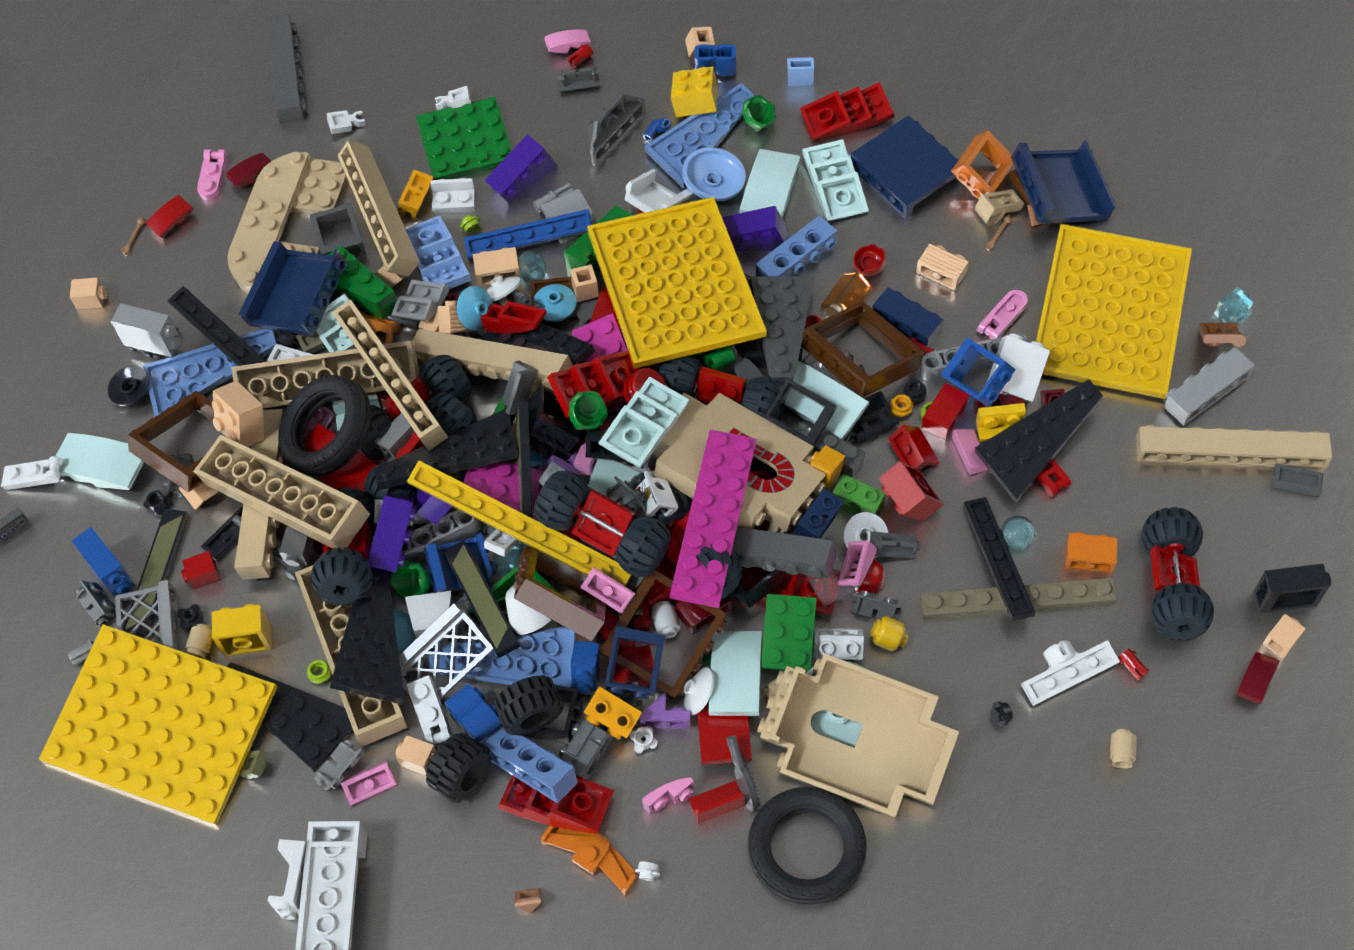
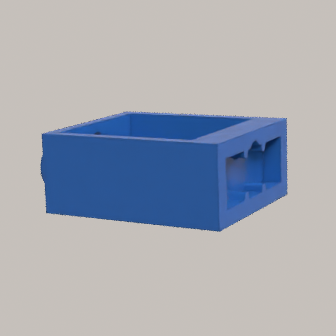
(968, 354)
(103, 562)

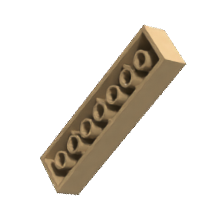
(280, 380)
(282, 493)
(369, 716)

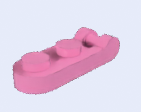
(212, 173)
(1003, 314)

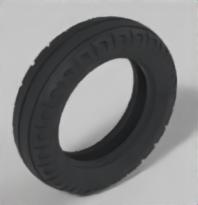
(345, 443)
(807, 890)

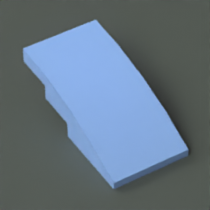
(437, 253)

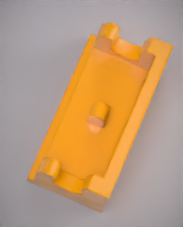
(414, 193)

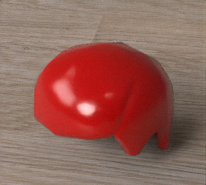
(869, 260)
(874, 578)

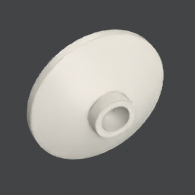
(502, 287)
(865, 523)
(698, 690)

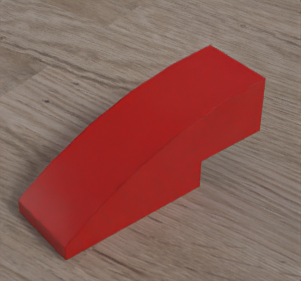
(512, 318)

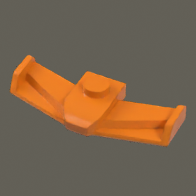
(591, 853)

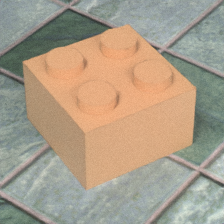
(238, 414)

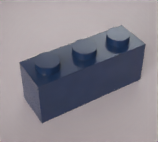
(908, 317)

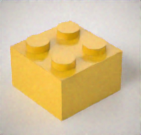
(694, 91)
(241, 630)

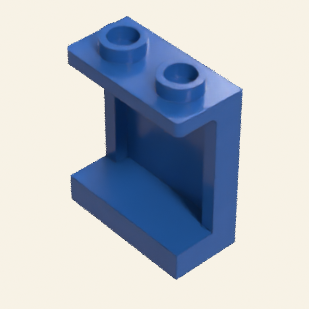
(441, 571)

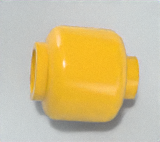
(889, 633)

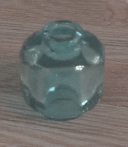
(531, 266)

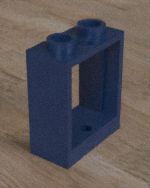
(819, 515)
(638, 637)

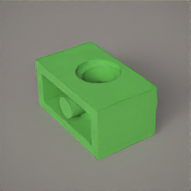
(859, 496)

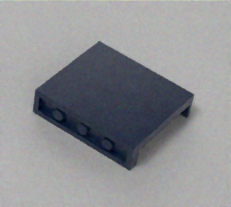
(904, 165)
(1064, 184)
(292, 290)

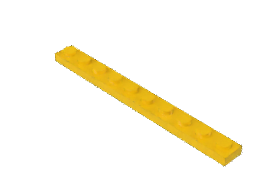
(513, 523)

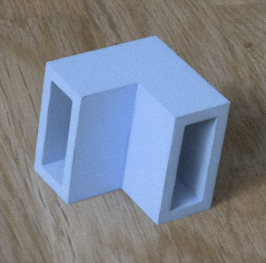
(800, 71)

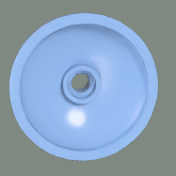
(713, 166)

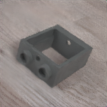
(333, 216)

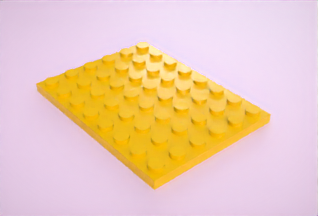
(675, 282)
(1113, 310)
(159, 724)

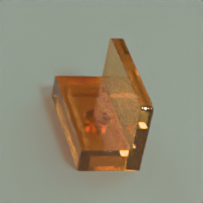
(847, 292)

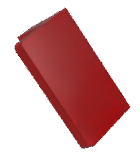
(913, 447)
(717, 802)

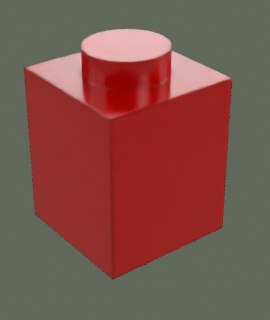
(200, 570)

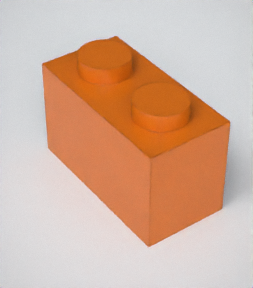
(1090, 553)

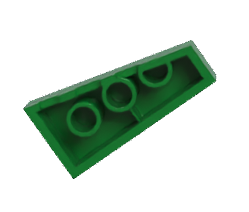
(582, 252)
(364, 287)

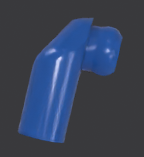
(657, 126)

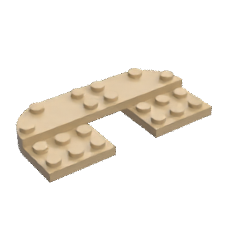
(282, 187)

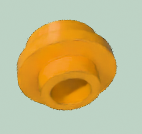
(901, 400)

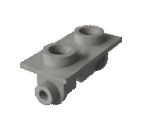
(331, 773)

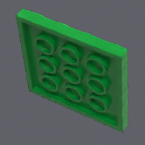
(464, 139)

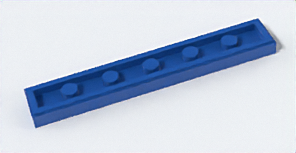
(529, 233)

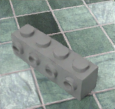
(1208, 385)

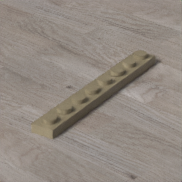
(1041, 595)

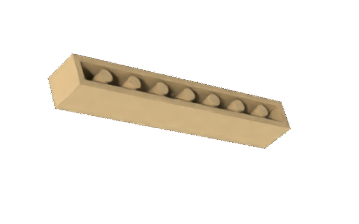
(378, 209)
(488, 357)
(390, 375)
(1233, 447)
(258, 530)

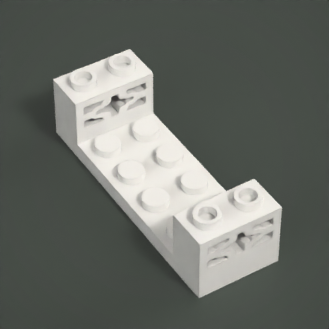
(330, 884)

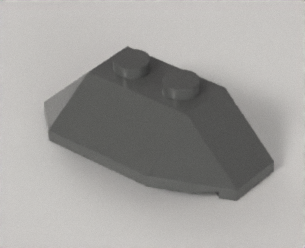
(613, 125)

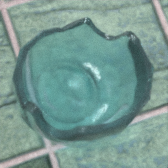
(1019, 533)

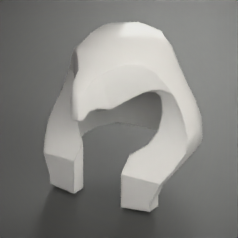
(521, 617)

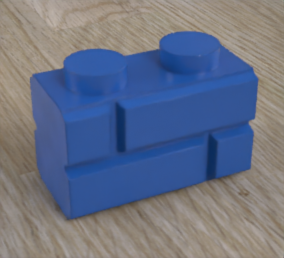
(585, 667)

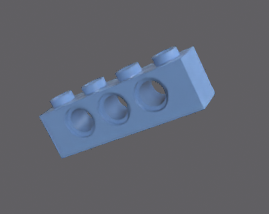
(799, 250)
(531, 763)

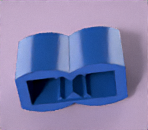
(720, 57)
(473, 713)

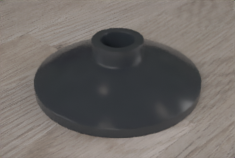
(128, 385)

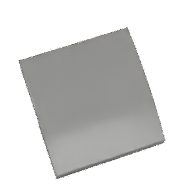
(566, 204)
(420, 301)

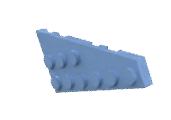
(697, 133)
(197, 370)
(540, 653)

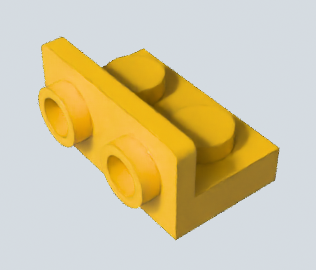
(998, 418)

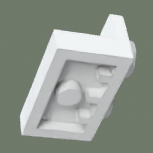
(453, 195)
(839, 643)

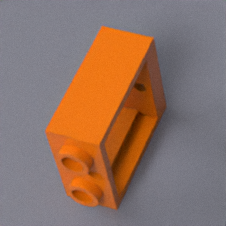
(994, 152)

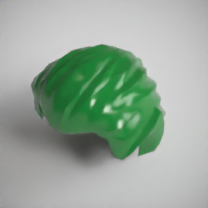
(758, 112)
(587, 410)
(411, 579)

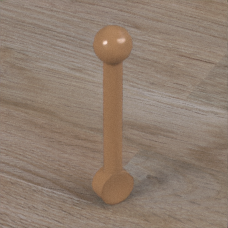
(990, 245)
(126, 249)

